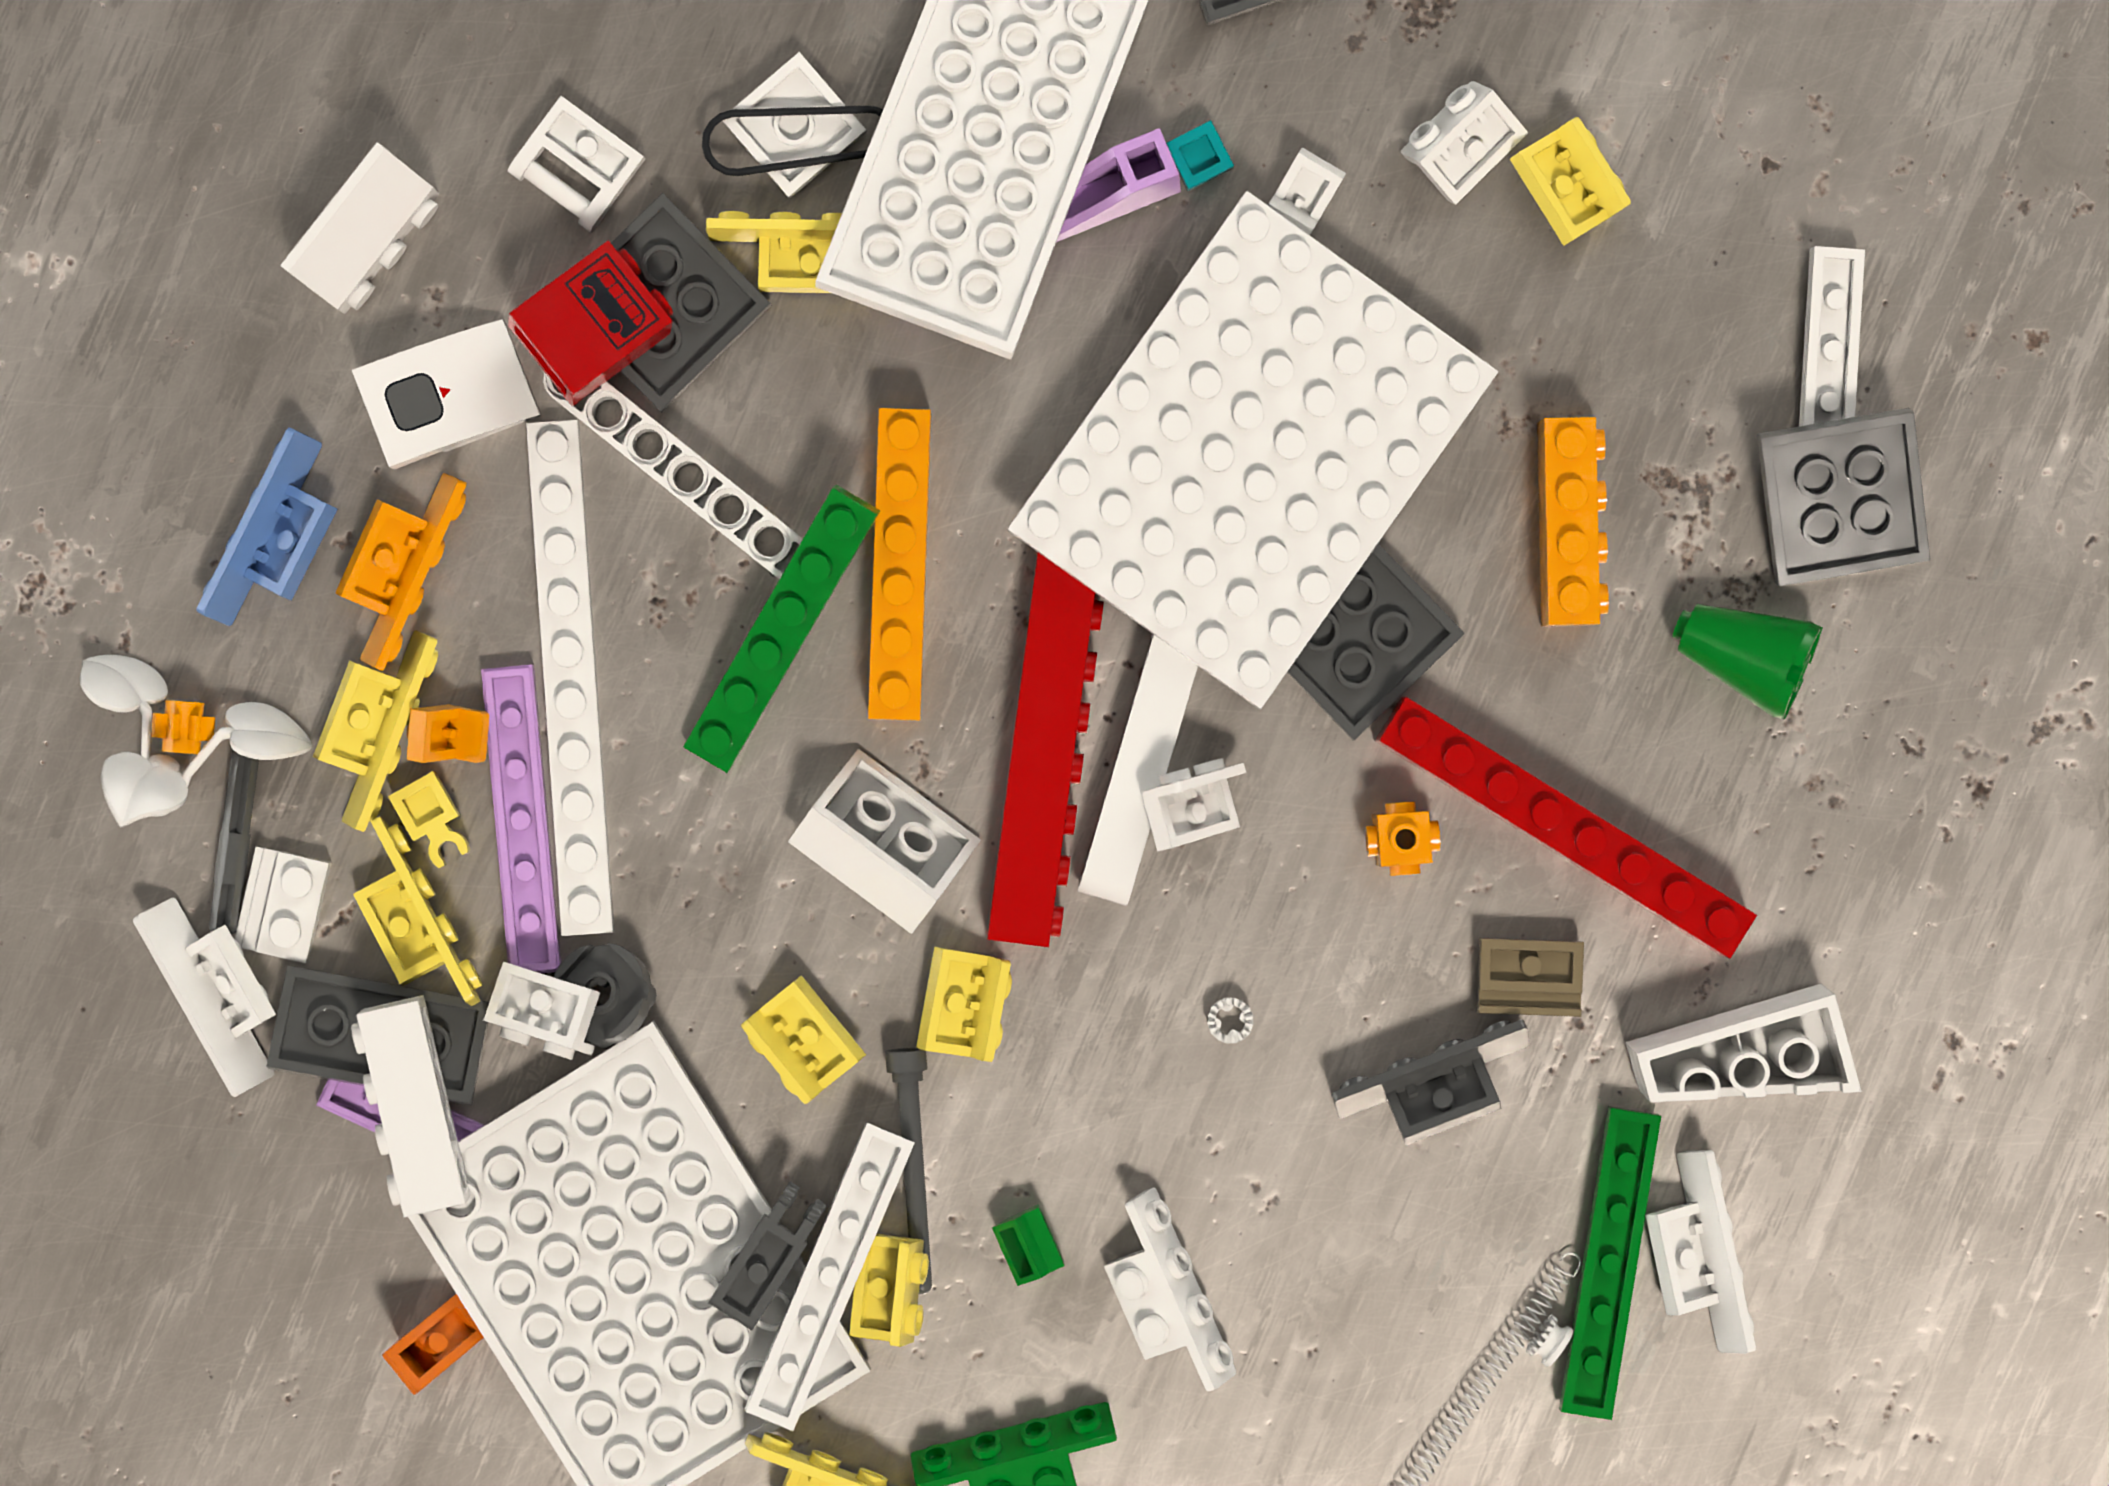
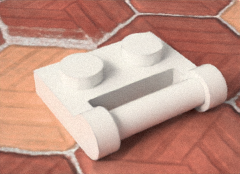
(585, 149)

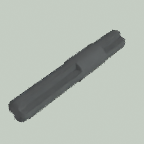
(233, 843)

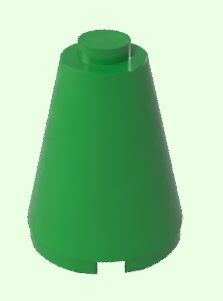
(1750, 652)

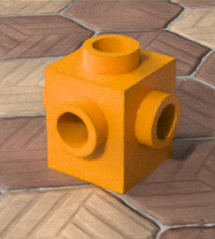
(1382, 844)

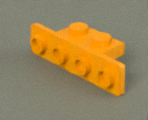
(393, 562)

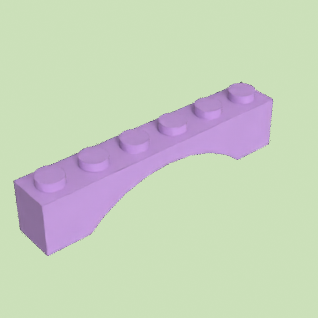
(1122, 182)

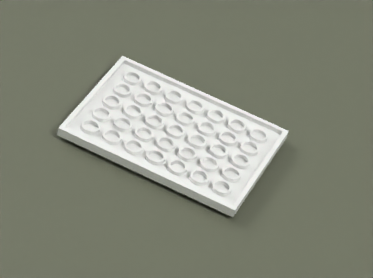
(1252, 450)
(594, 1262)

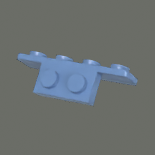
(274, 534)

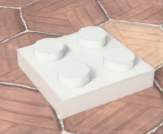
(795, 136)

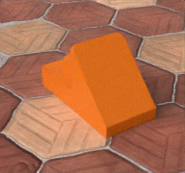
(433, 1345)

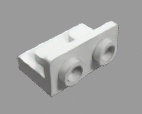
(1464, 140)
(543, 1008)

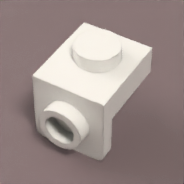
(1306, 190)

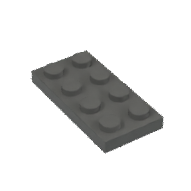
(316, 1033)

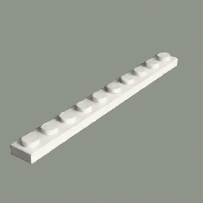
(570, 677)

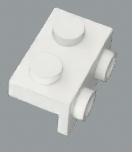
(1192, 807)

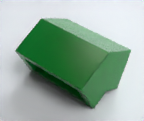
(1028, 1245)

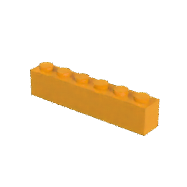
(900, 564)

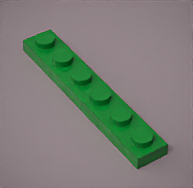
(781, 628)
(1610, 1263)

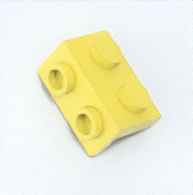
(1571, 180)
(964, 1004)
(802, 1040)
(888, 1291)

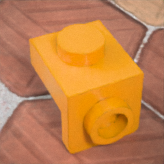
(447, 734)

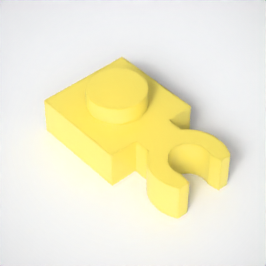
(426, 810)

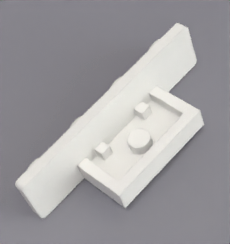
(213, 991)
(1698, 1254)
(1164, 1296)

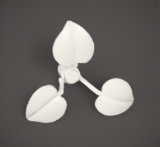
(154, 784)

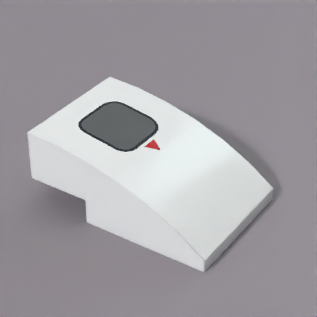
(446, 393)

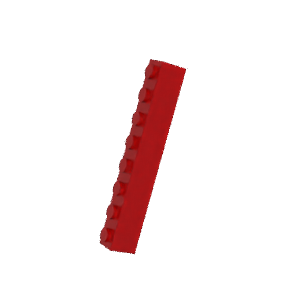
(1044, 758)
(1565, 827)

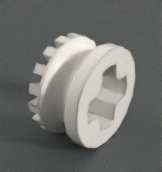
(1245, 1016)
(1550, 1341)

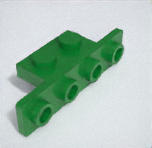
(1019, 1454)

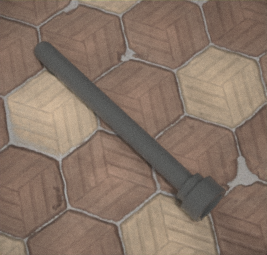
(906, 1070)

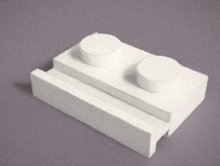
(282, 904)

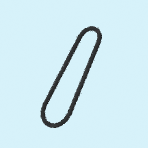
(783, 112)

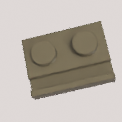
(1530, 977)

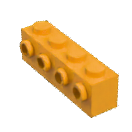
(1569, 521)

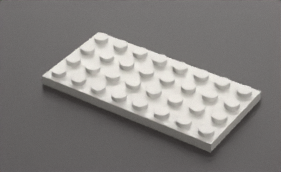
(978, 162)

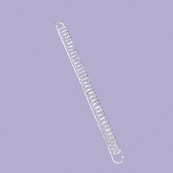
(1496, 1357)

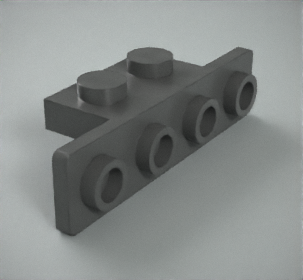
(1438, 1088)

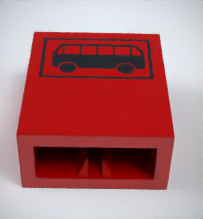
(591, 322)

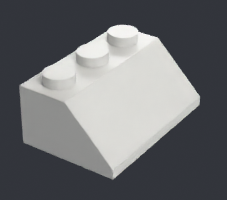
(362, 230)
(884, 840)

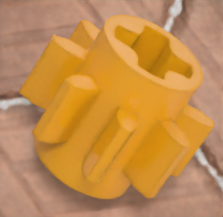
(182, 727)

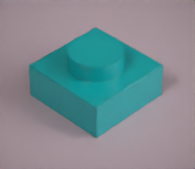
(1199, 155)

